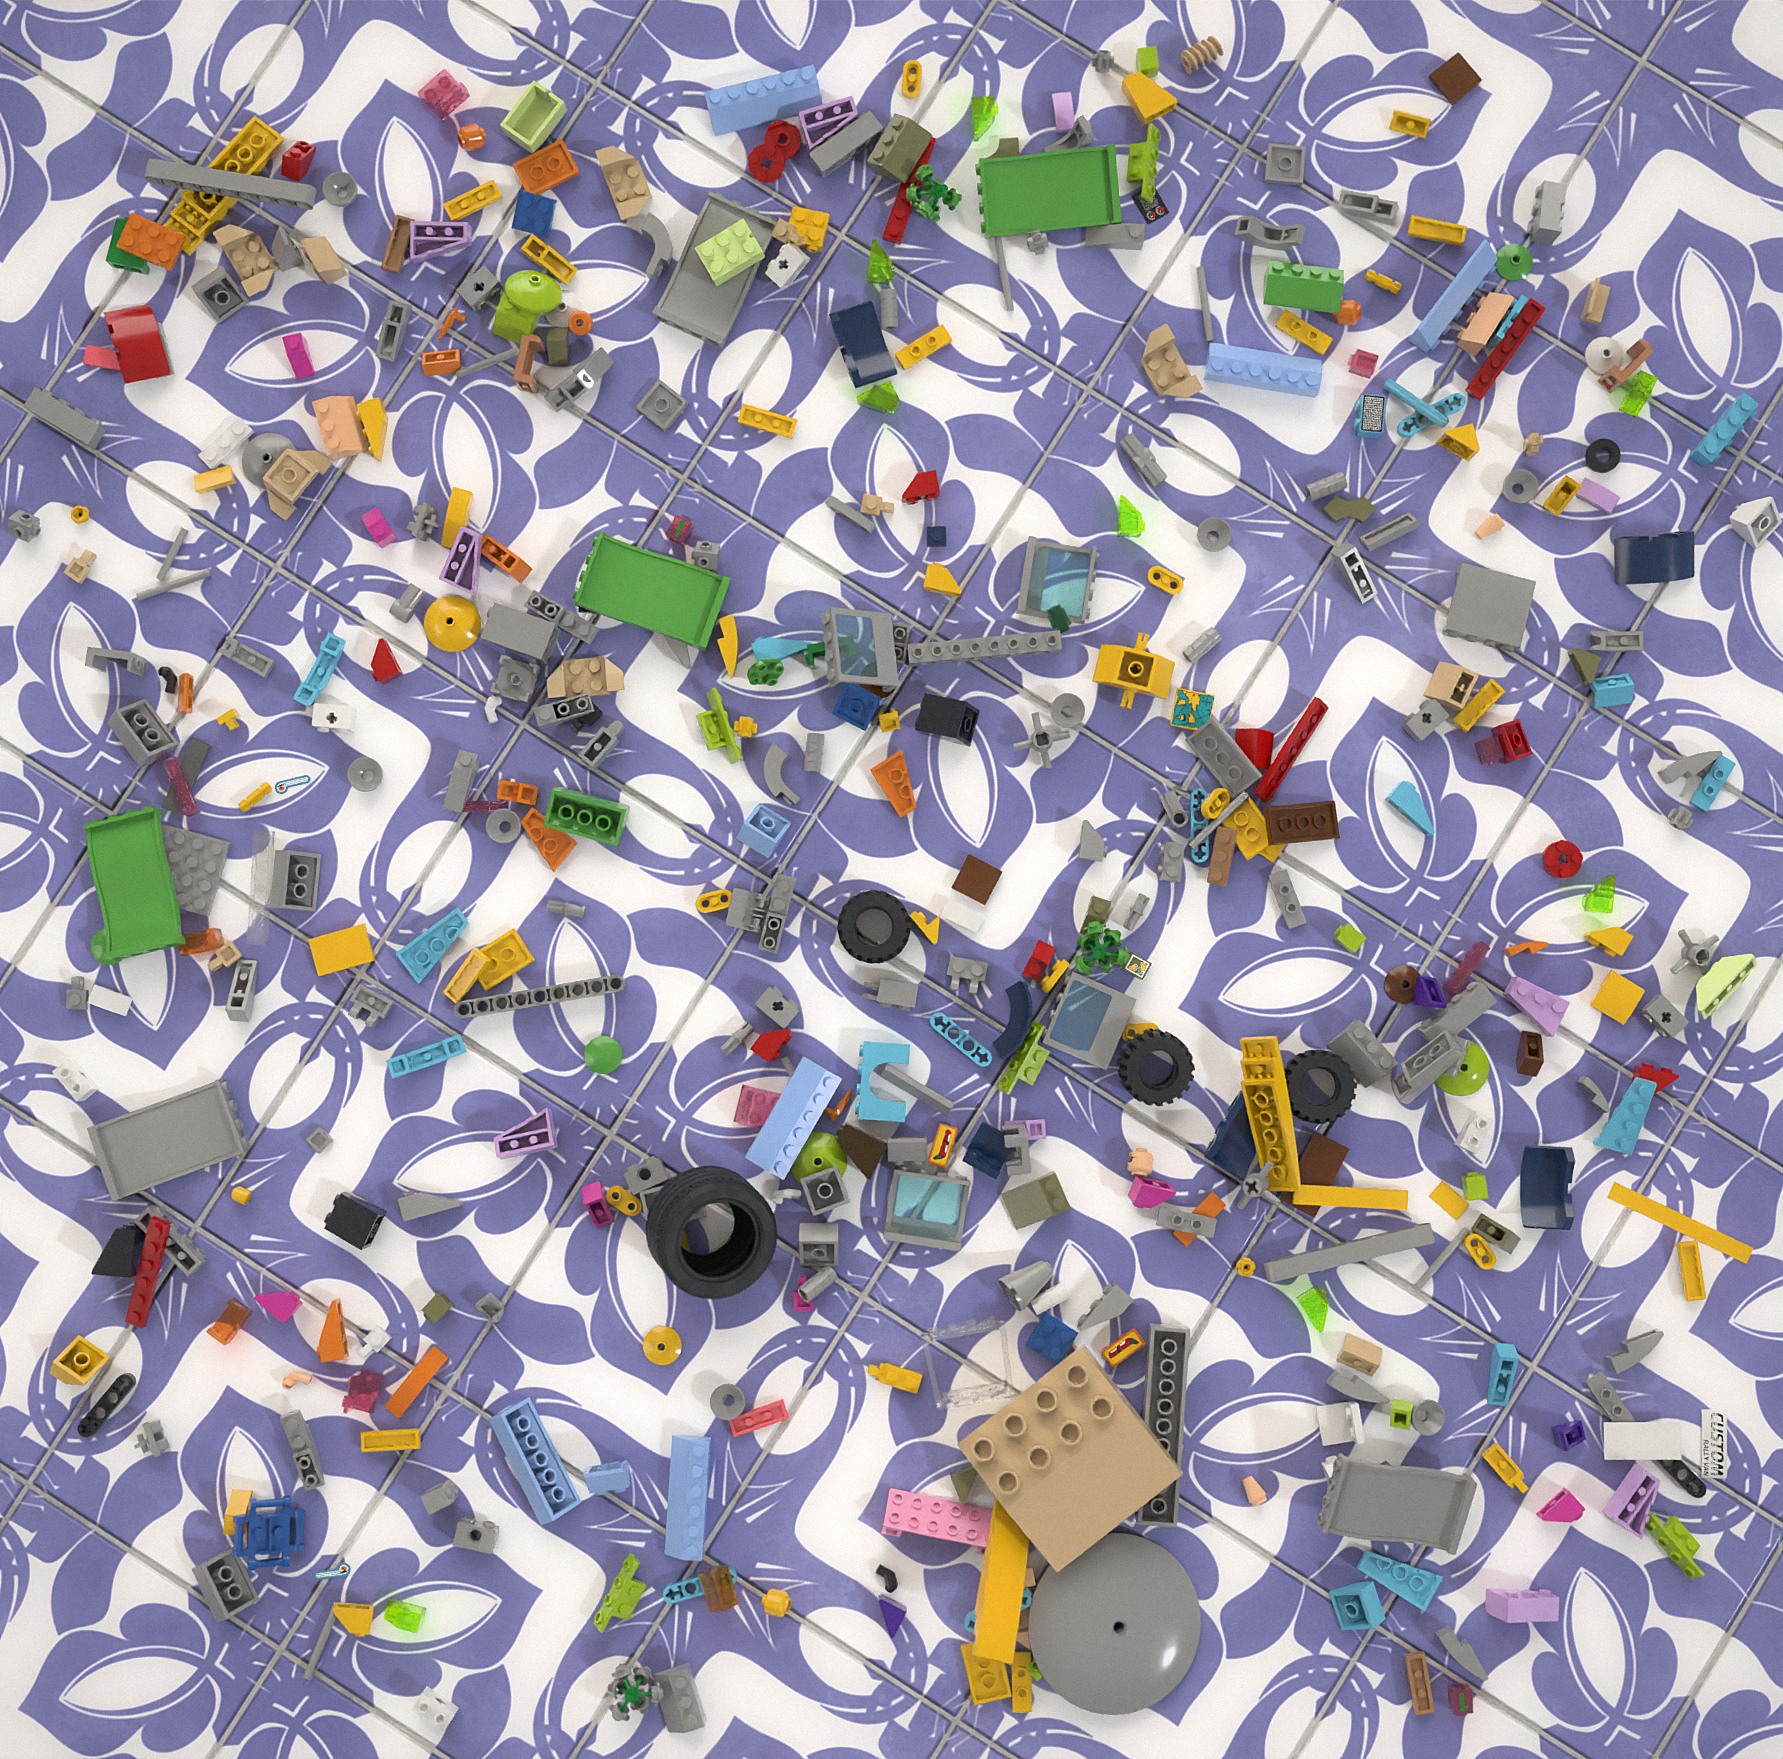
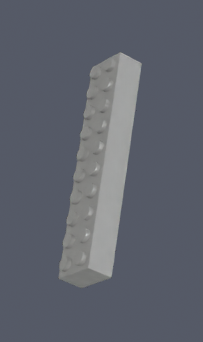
(1165, 1411)

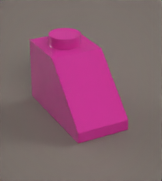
(299, 355)
(379, 527)
(1149, 1192)
(597, 1204)
(280, 1304)
(1562, 1508)

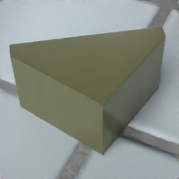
(558, 346)
(1584, 664)
(963, 1481)

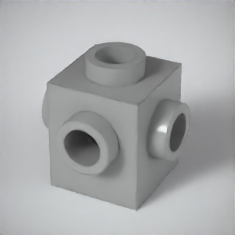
(24, 526)
(706, 555)

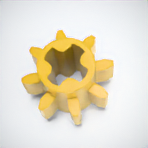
(745, 727)

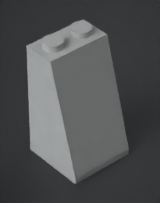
(520, 633)

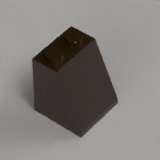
(861, 1147)

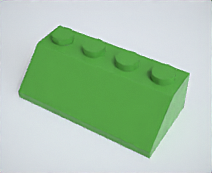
(1303, 287)
(586, 815)

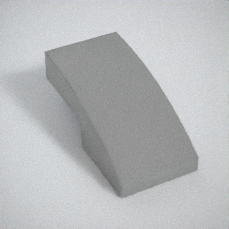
(1596, 1098)

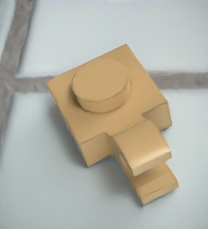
(786, 232)
(1532, 443)
(873, 505)
(78, 568)
(227, 955)

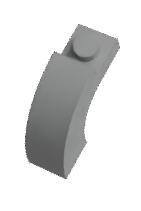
(658, 234)
(772, 772)

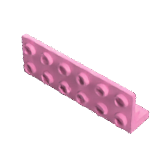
(936, 1519)

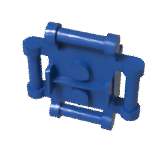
(268, 1532)

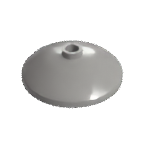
(255, 452)

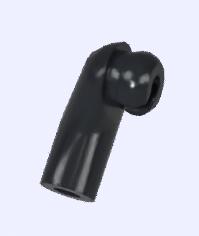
(170, 677)
(890, 1578)

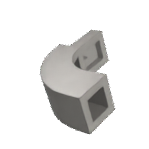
(1078, 137)
(1269, 236)

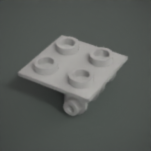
(747, 910)

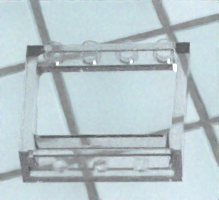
(973, 1394)

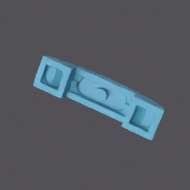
(321, 670)
(426, 1056)

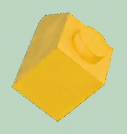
(940, 581)
(237, 1505)
(354, 1617)

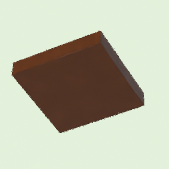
(1455, 78)
(976, 879)

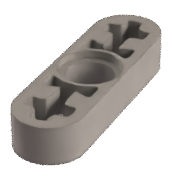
(850, 514)

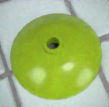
(533, 291)
(1472, 1078)
(821, 1146)

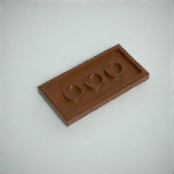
(1301, 823)
(1317, 1167)

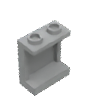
(97, 660)

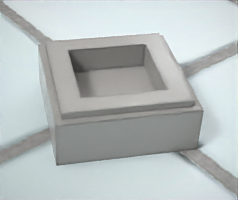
(319, 1140)

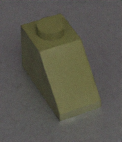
(1096, 911)
(1496, 1233)

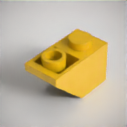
(1611, 939)

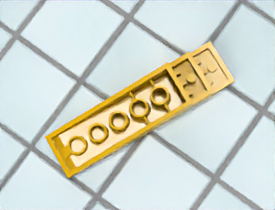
(201, 212)
(1270, 1111)
(1000, 1588)

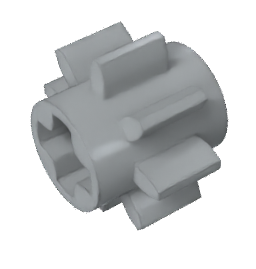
(1103, 61)
(1037, 242)
(1680, 818)

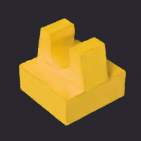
(229, 719)
(889, 721)

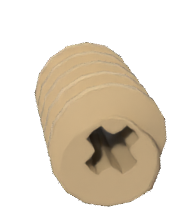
(1201, 52)

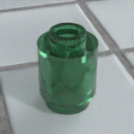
(1058, 618)

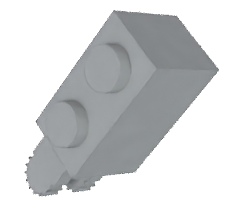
(602, 744)
(893, 993)

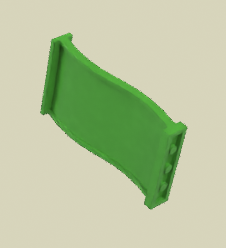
(1049, 191)
(651, 591)
(134, 884)

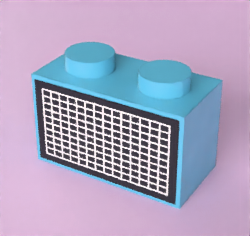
(1370, 416)

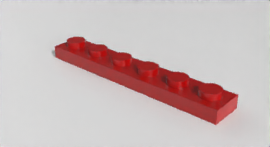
(902, 208)
(1505, 349)
(1291, 749)
(148, 1272)

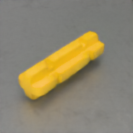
(1383, 281)
(255, 797)

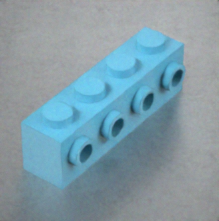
(1724, 429)

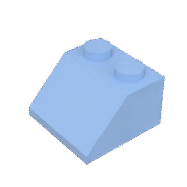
(763, 830)
(607, 1477)

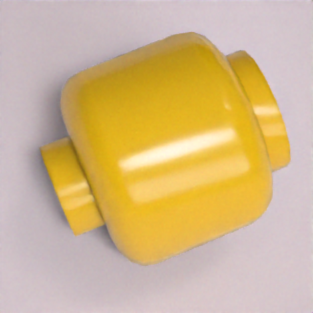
(776, 1603)

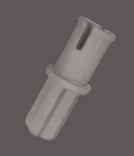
(566, 908)
(1136, 911)
(737, 1038)

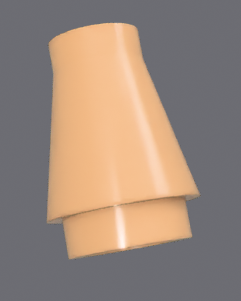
(1491, 525)
(1254, 1492)

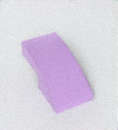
(1063, 111)
(1598, 495)
(1035, 1128)

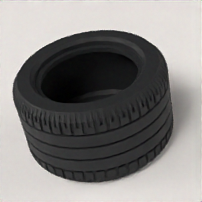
(738, 1260)

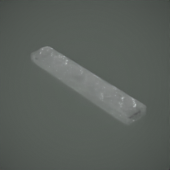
(260, 887)

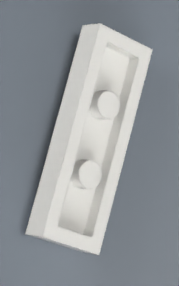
(226, 443)

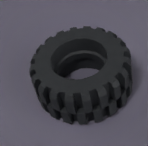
(874, 900)
(1176, 1081)
(1343, 1082)

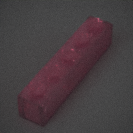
(181, 786)
(1465, 968)

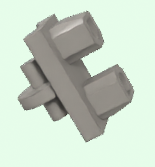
(424, 522)
(156, 1446)

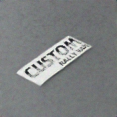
(1714, 1443)

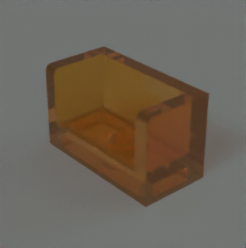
(201, 942)
(230, 1322)
(718, 1588)

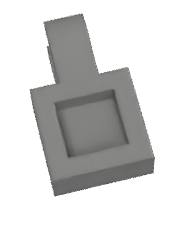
(77, 997)

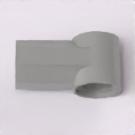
(405, 606)
(1172, 808)

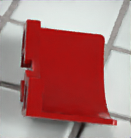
(139, 343)

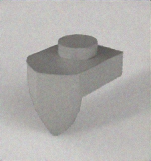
(491, 1308)

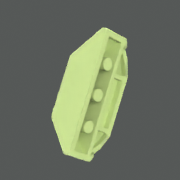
(1722, 981)

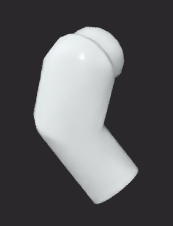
(492, 703)
(785, 1193)

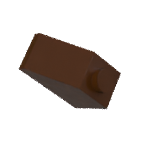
(1530, 1054)

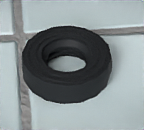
(1598, 466)

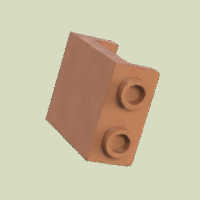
(528, 347)
(1614, 377)

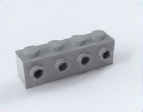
(846, 143)
(63, 417)
(1459, 1012)
(179, 1245)

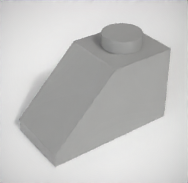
(1091, 844)

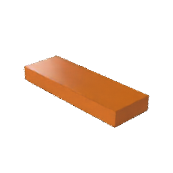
(1209, 1207)

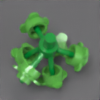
(934, 190)
(1105, 959)

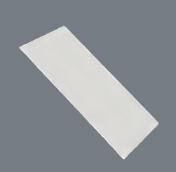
(1642, 1441)

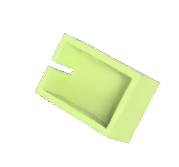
(533, 117)
(730, 252)

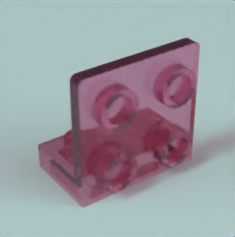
(443, 94)
(754, 1106)
(363, 1391)

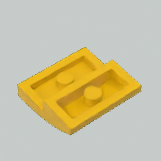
(1617, 997)

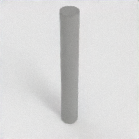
(172, 554)

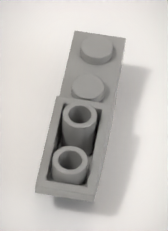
(581, 379)
(561, 617)
(777, 913)
(304, 1449)

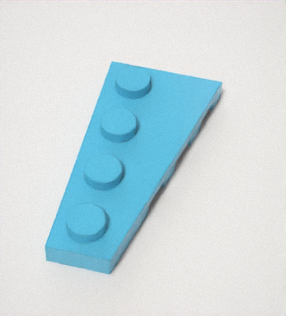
(428, 948)
(1627, 1119)
(1404, 1580)

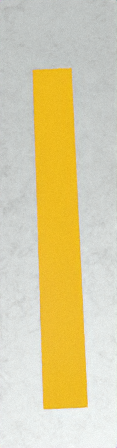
(1680, 1222)

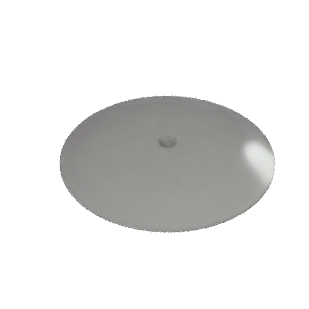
(1075, 1617)

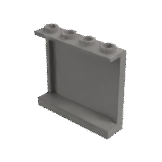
(1489, 607)

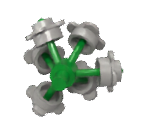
(638, 1699)

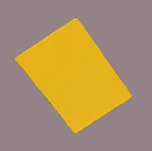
(1449, 1200)

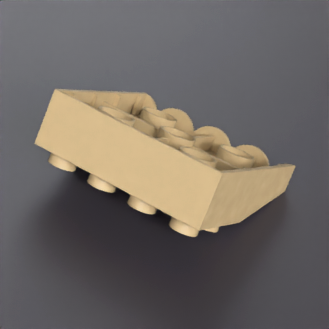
(1070, 1458)

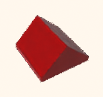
(1512, 741)
(1256, 745)

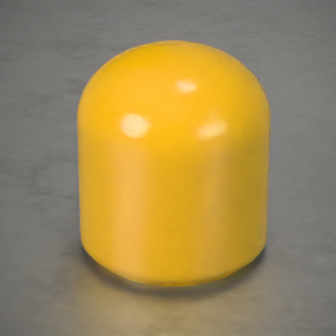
(241, 1195)

